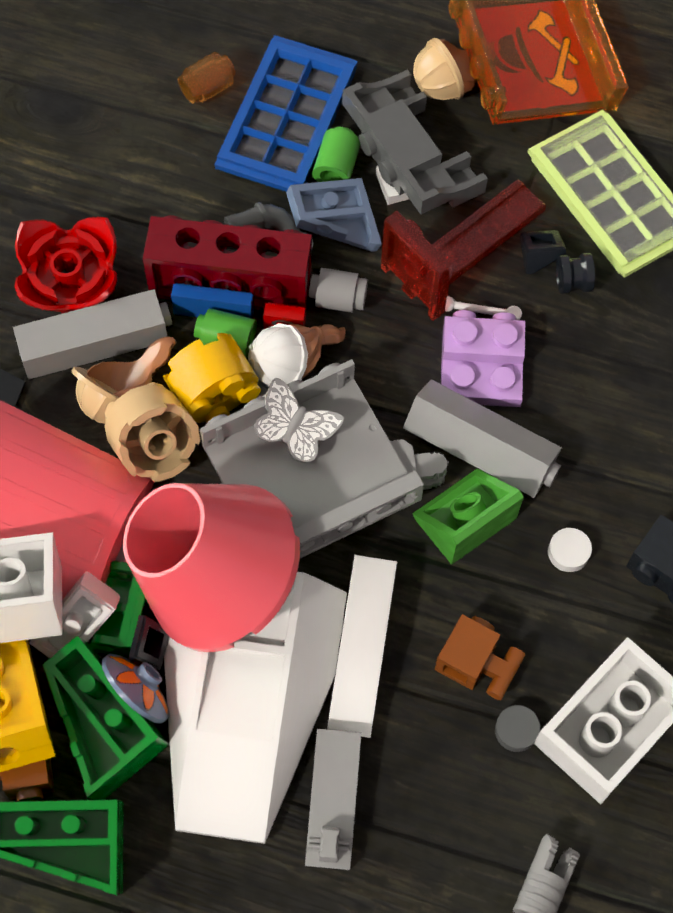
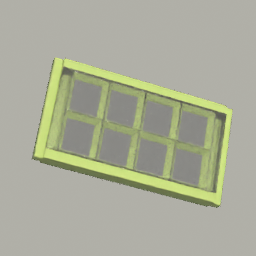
(609, 191)

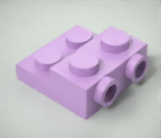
(484, 357)

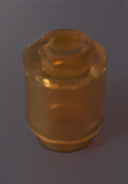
(207, 77)

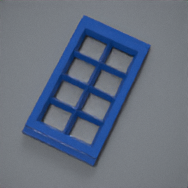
(286, 114)

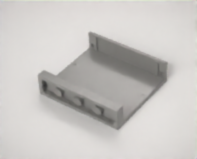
(346, 485)

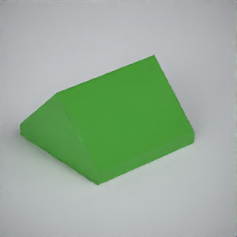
(469, 513)

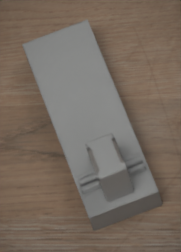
(333, 799)

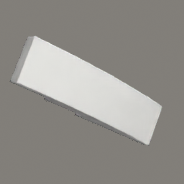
(362, 645)

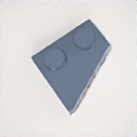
(335, 211)

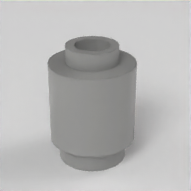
(338, 290)

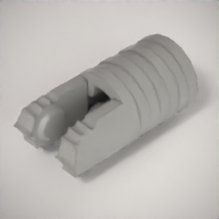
(543, 889)

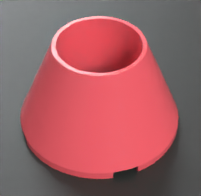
(212, 560)

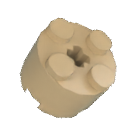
(151, 432)

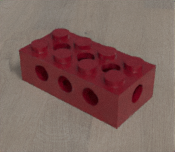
(209, 264)

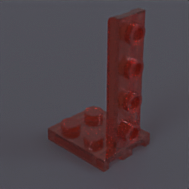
(431, 268)

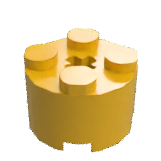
(212, 378)

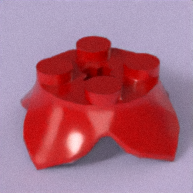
(48, 250)

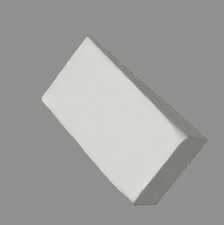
(83, 613)

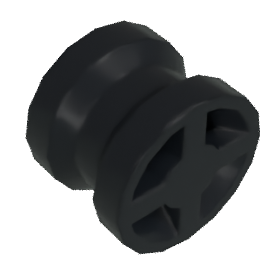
(575, 273)

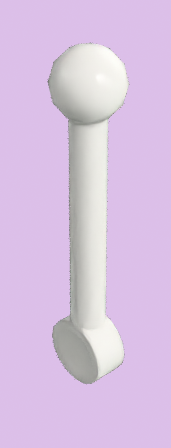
(452, 304)

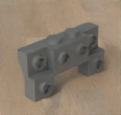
(404, 149)

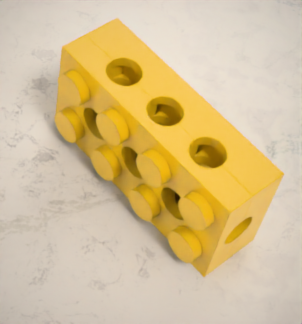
(23, 720)

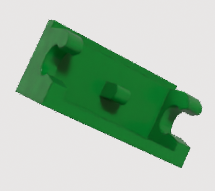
(118, 630)

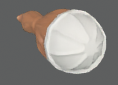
(289, 351)

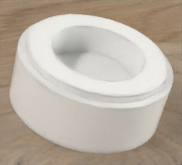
(569, 549)

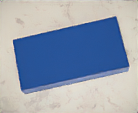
(196, 300)

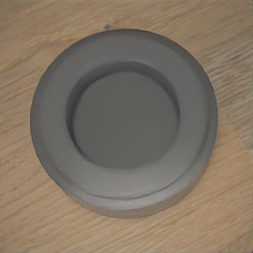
(517, 728)

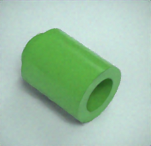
(336, 155)
(216, 321)

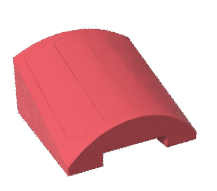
(64, 489)

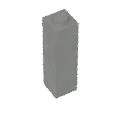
(91, 333)
(483, 438)

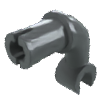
(264, 216)

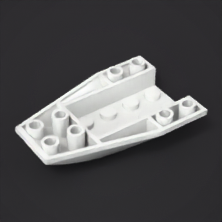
(249, 713)

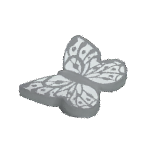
(294, 424)

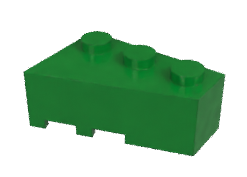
(103, 729)
(67, 839)

